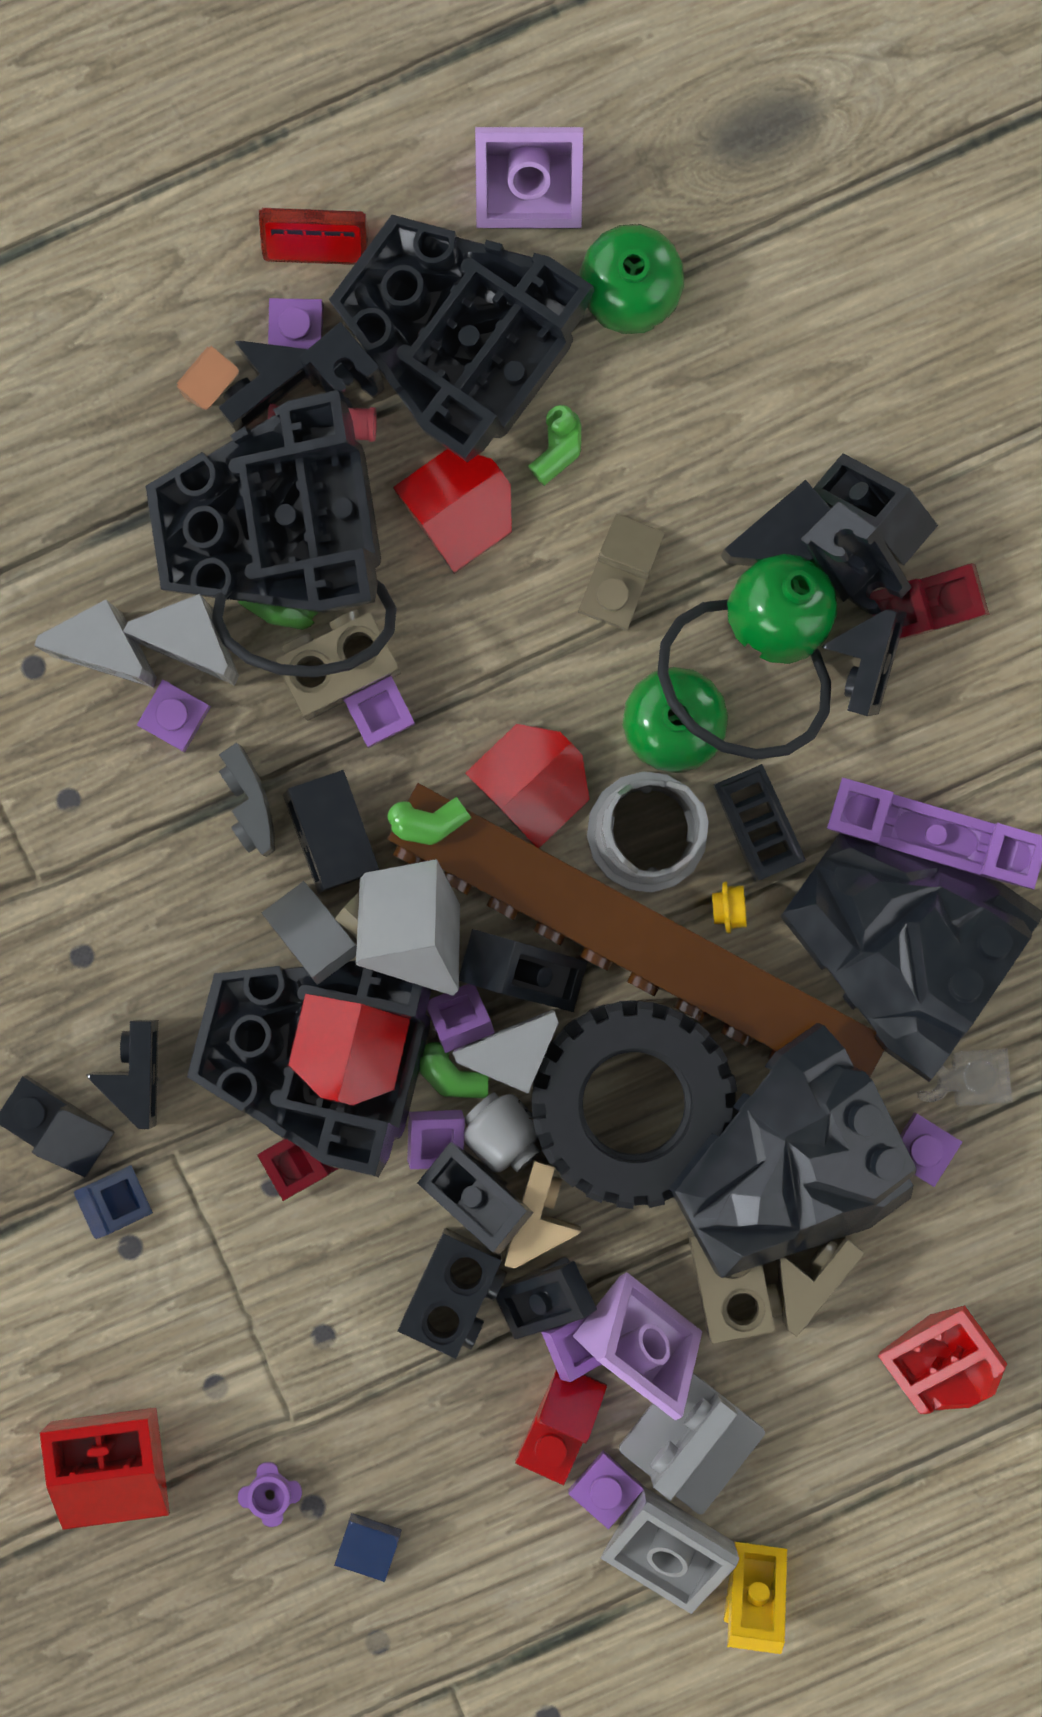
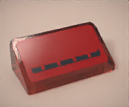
(313, 235)

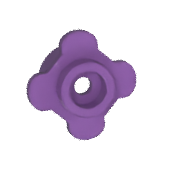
(267, 1509)

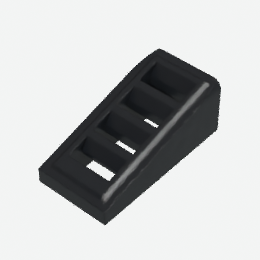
(749, 849)

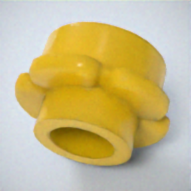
(730, 907)

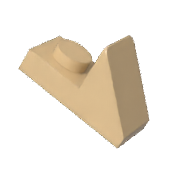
(540, 1231)

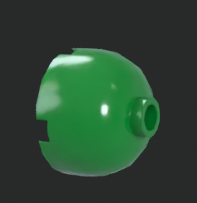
(627, 300)
(783, 608)
(652, 732)

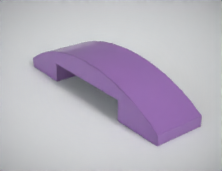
(937, 834)

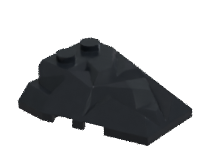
(460, 327)
(281, 505)
(910, 943)
(248, 1046)
(797, 1162)

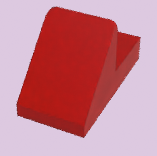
(561, 1426)

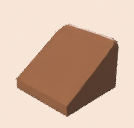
(207, 378)

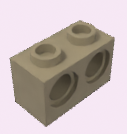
(331, 649)
(717, 1292)

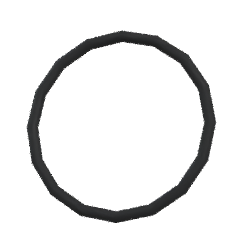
(301, 670)
(708, 737)

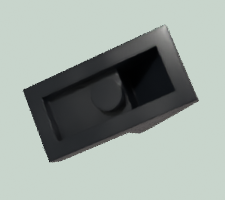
(278, 374)
(876, 645)
(134, 1090)
(54, 1127)
(475, 1197)
(545, 1299)

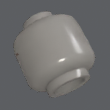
(501, 1133)

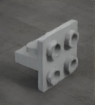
(696, 1452)

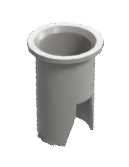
(603, 843)

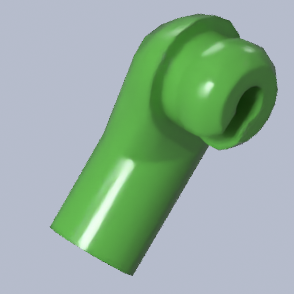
(563, 444)
(282, 616)
(424, 826)
(447, 1079)

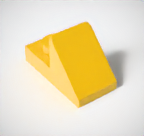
(757, 1599)

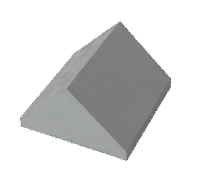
(187, 635)
(98, 642)
(410, 925)
(511, 1053)
(670, 1551)

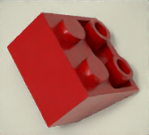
(105, 1468)

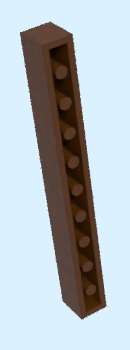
(631, 936)

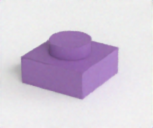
(295, 322)
(379, 711)
(173, 715)
(459, 1018)
(431, 1133)
(929, 1148)
(567, 1353)
(605, 1489)

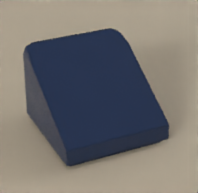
(113, 1202)
(368, 1547)

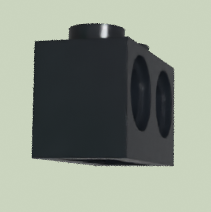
(441, 1289)

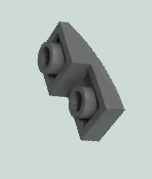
(254, 815)
(310, 932)

